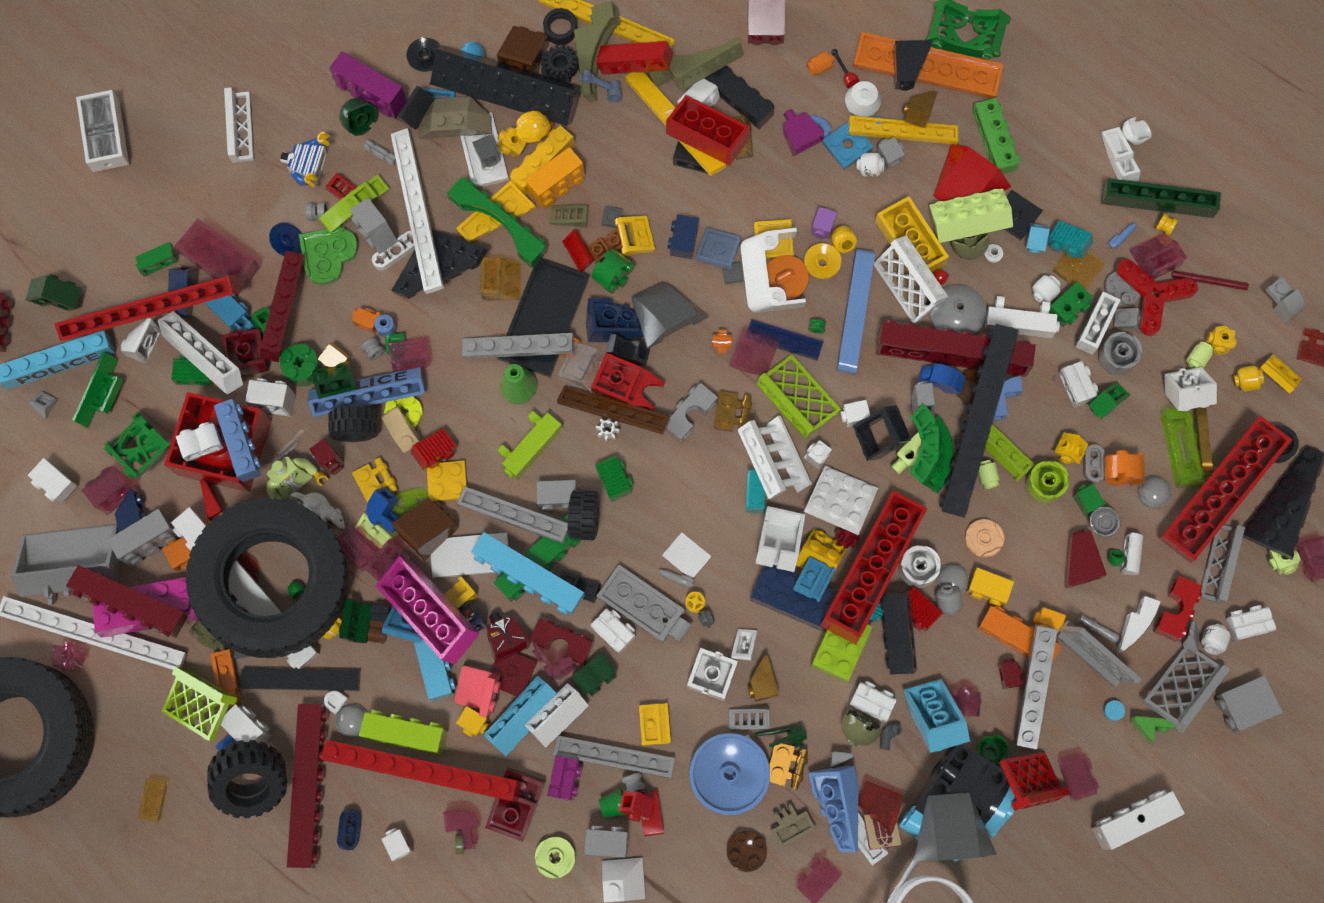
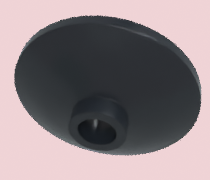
(419, 49)

